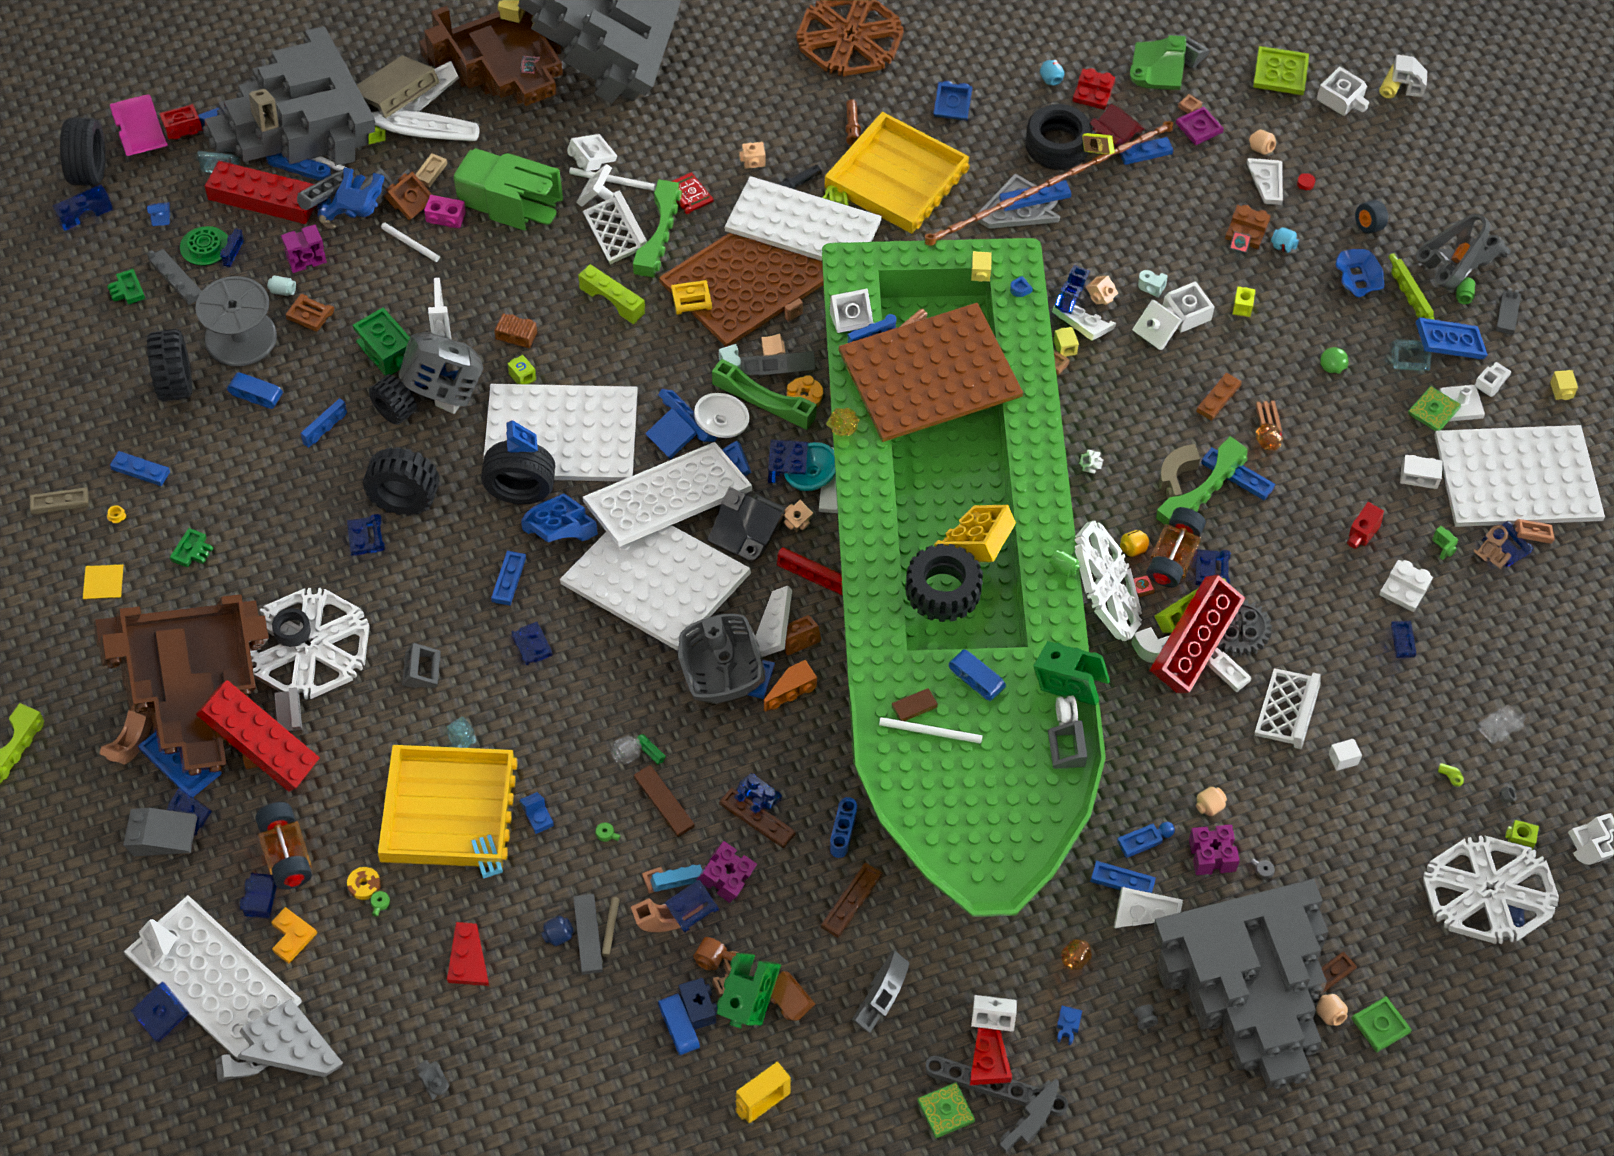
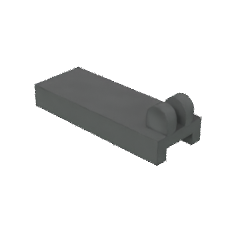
(1508, 311)

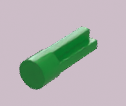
(651, 750)

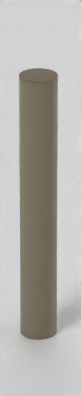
(610, 927)

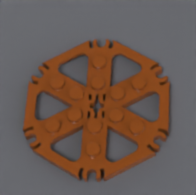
(861, 35)

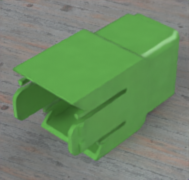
(497, 183)

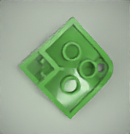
(1159, 63)

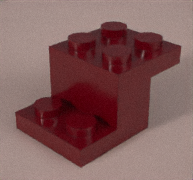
(1116, 124)

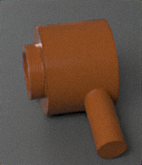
(711, 953)

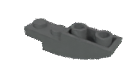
(778, 363)
(883, 993)
(1038, 1110)

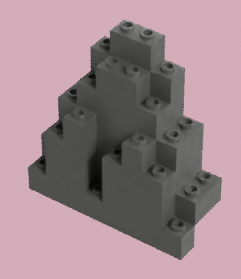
(608, 39)
(315, 107)
(1254, 973)

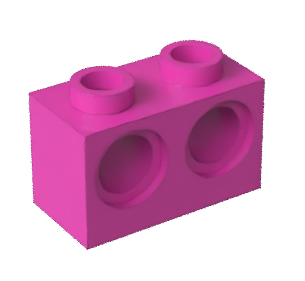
(445, 211)

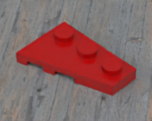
(466, 957)
(989, 1059)

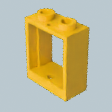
(762, 1092)

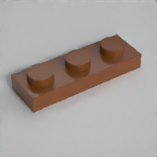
(1219, 396)

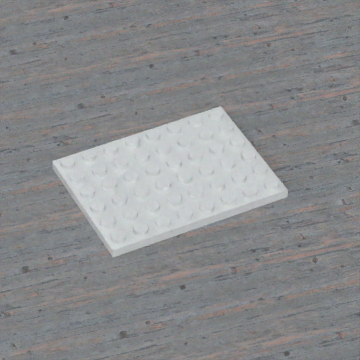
(580, 426)
(1518, 475)
(657, 581)

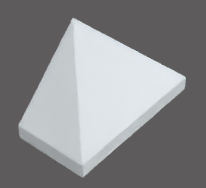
(156, 941)

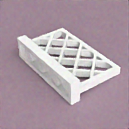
(630, 225)
(439, 314)
(1305, 707)

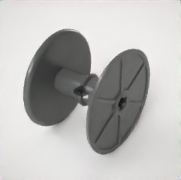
(236, 321)

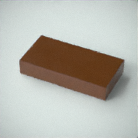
(914, 705)

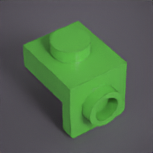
(1446, 541)

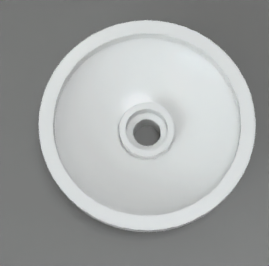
(721, 415)

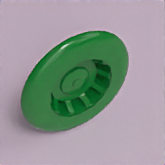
(203, 241)

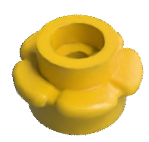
(116, 510)

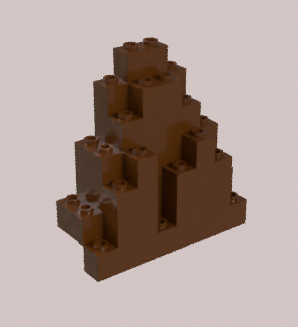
(491, 54)
(175, 665)

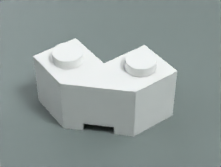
(1410, 71)

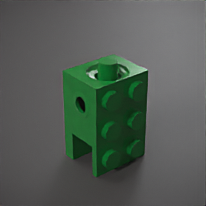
(382, 340)
(1070, 672)
(746, 996)

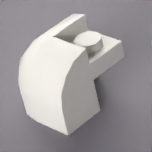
(1594, 840)

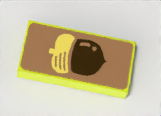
(1098, 143)

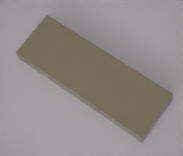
(59, 500)

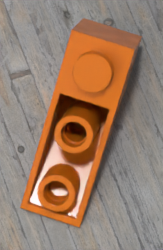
(793, 683)

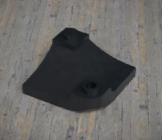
(744, 525)

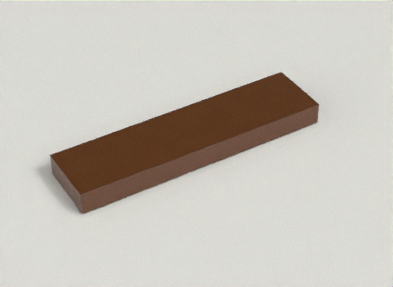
(664, 800)
(761, 821)
(851, 900)
(1337, 969)

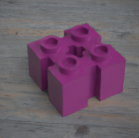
(304, 248)
(1213, 849)
(715, 871)

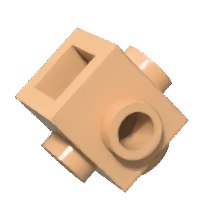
(752, 155)
(1102, 290)
(800, 510)

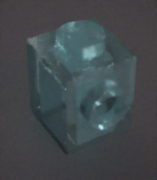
(461, 733)

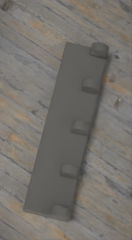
(174, 276)

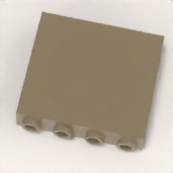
(397, 85)

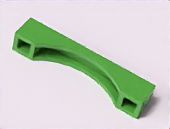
(648, 256)
(793, 409)
(1229, 457)

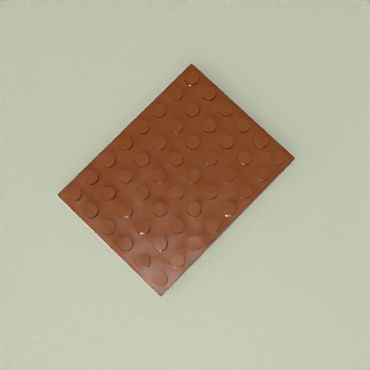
(745, 283)
(930, 372)

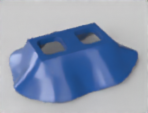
(1371, 270)

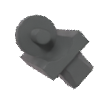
(432, 1079)

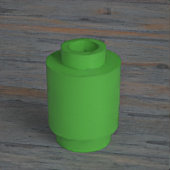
(1465, 291)
(1064, 563)

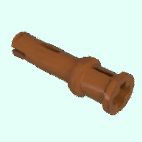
(853, 128)

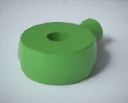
(609, 832)
(379, 906)

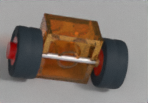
(1176, 547)
(283, 846)

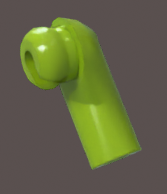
(1453, 774)

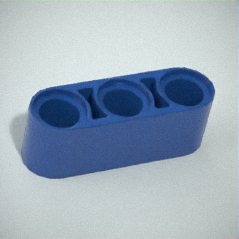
(254, 390)
(977, 675)
(847, 819)
(678, 1024)

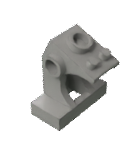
(230, 1069)

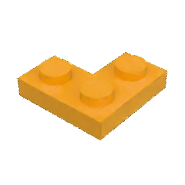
(296, 934)

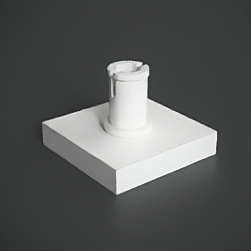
(595, 186)
(1157, 324)
(1468, 398)

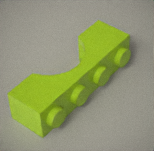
(626, 302)
(1171, 615)
(26, 724)

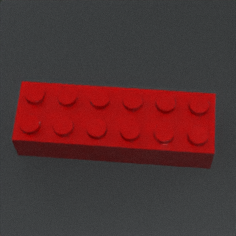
(257, 191)
(1197, 634)
(257, 736)

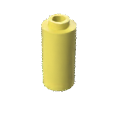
(1389, 88)

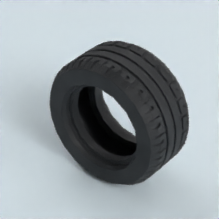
(82, 151)
(1051, 154)
(518, 475)

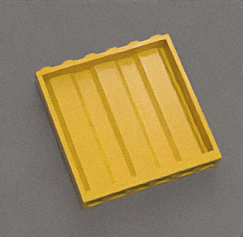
(897, 172)
(444, 801)

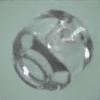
(626, 749)

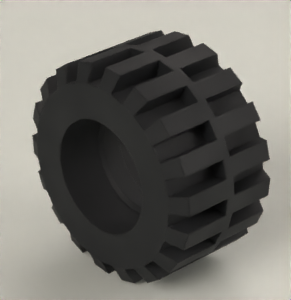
(392, 399)

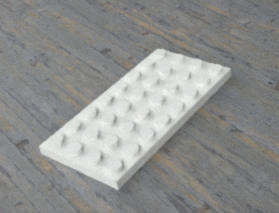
(797, 219)
(665, 494)
(213, 975)

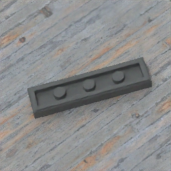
(588, 934)

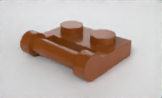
(306, 316)

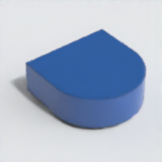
(1020, 287)

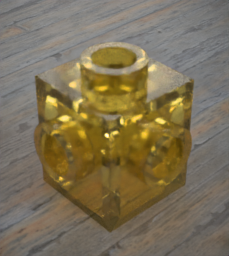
(843, 421)

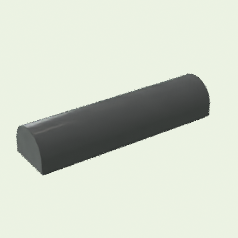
(320, 191)

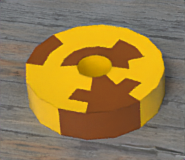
(360, 875)

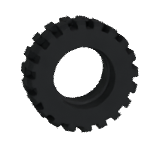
(169, 365)
(401, 481)
(943, 604)

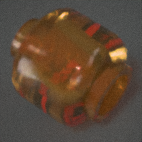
(1269, 436)
(1076, 954)

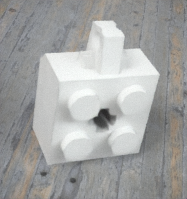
(1343, 92)
(1189, 305)

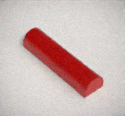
(810, 570)

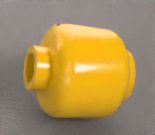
(1134, 543)

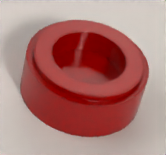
(1306, 181)

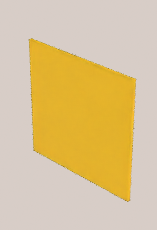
(103, 581)

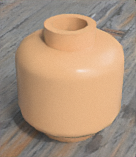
(1262, 142)
(1211, 801)
(1331, 1009)

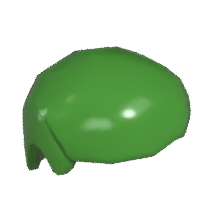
(1334, 360)

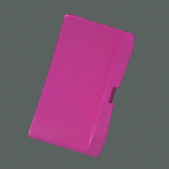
(138, 125)

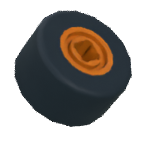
(1371, 216)

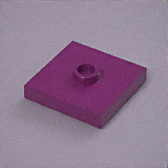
(1199, 125)

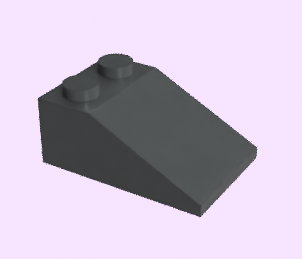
(159, 832)

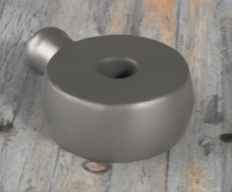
(1260, 868)

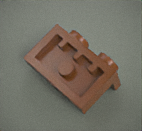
(801, 634)

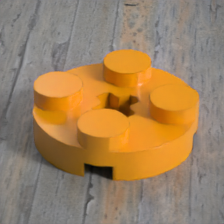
(806, 384)

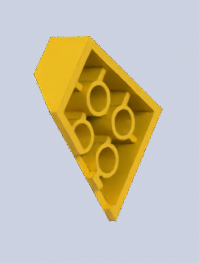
(982, 531)

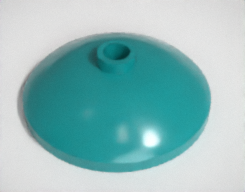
(819, 461)

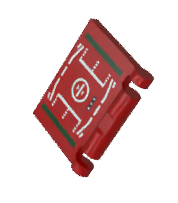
(693, 193)

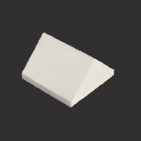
(851, 310)

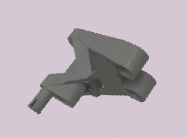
(1481, 251)

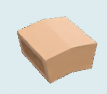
(773, 345)

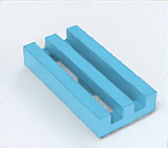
(492, 872)

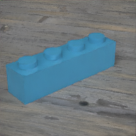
(675, 878)

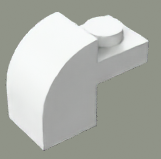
(1492, 379)
(1147, 644)

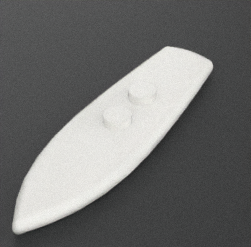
(427, 125)

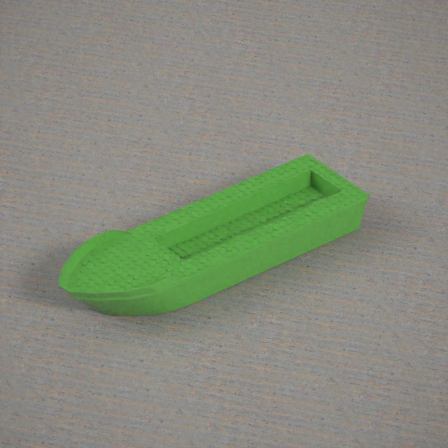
(969, 815)

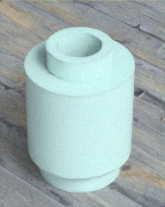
(281, 285)

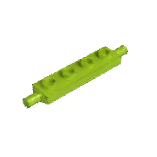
(1410, 288)

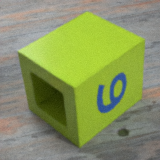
(521, 370)

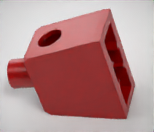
(1365, 525)

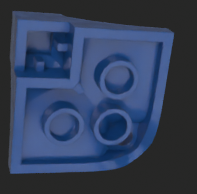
(559, 519)

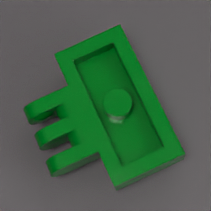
(126, 287)
(191, 548)

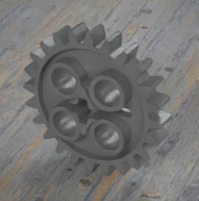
(1258, 627)

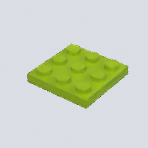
(1281, 70)

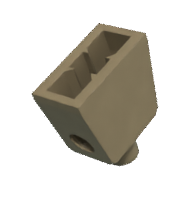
(263, 103)

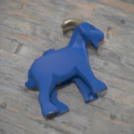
(351, 199)

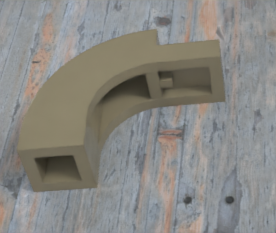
(1177, 462)

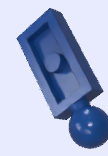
(1144, 838)

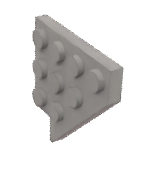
(1023, 216)
(289, 1042)

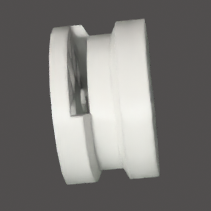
(1066, 709)

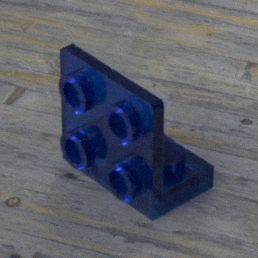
(787, 458)

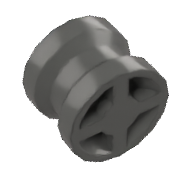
(1145, 1016)

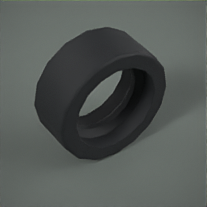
(287, 615)

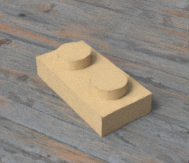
(431, 169)

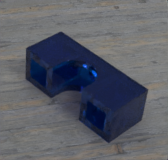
(69, 210)
(1072, 289)

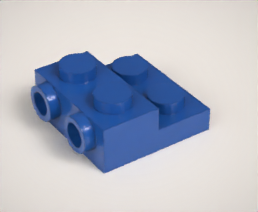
(953, 100)

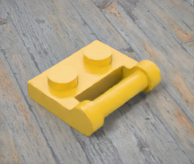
(691, 292)

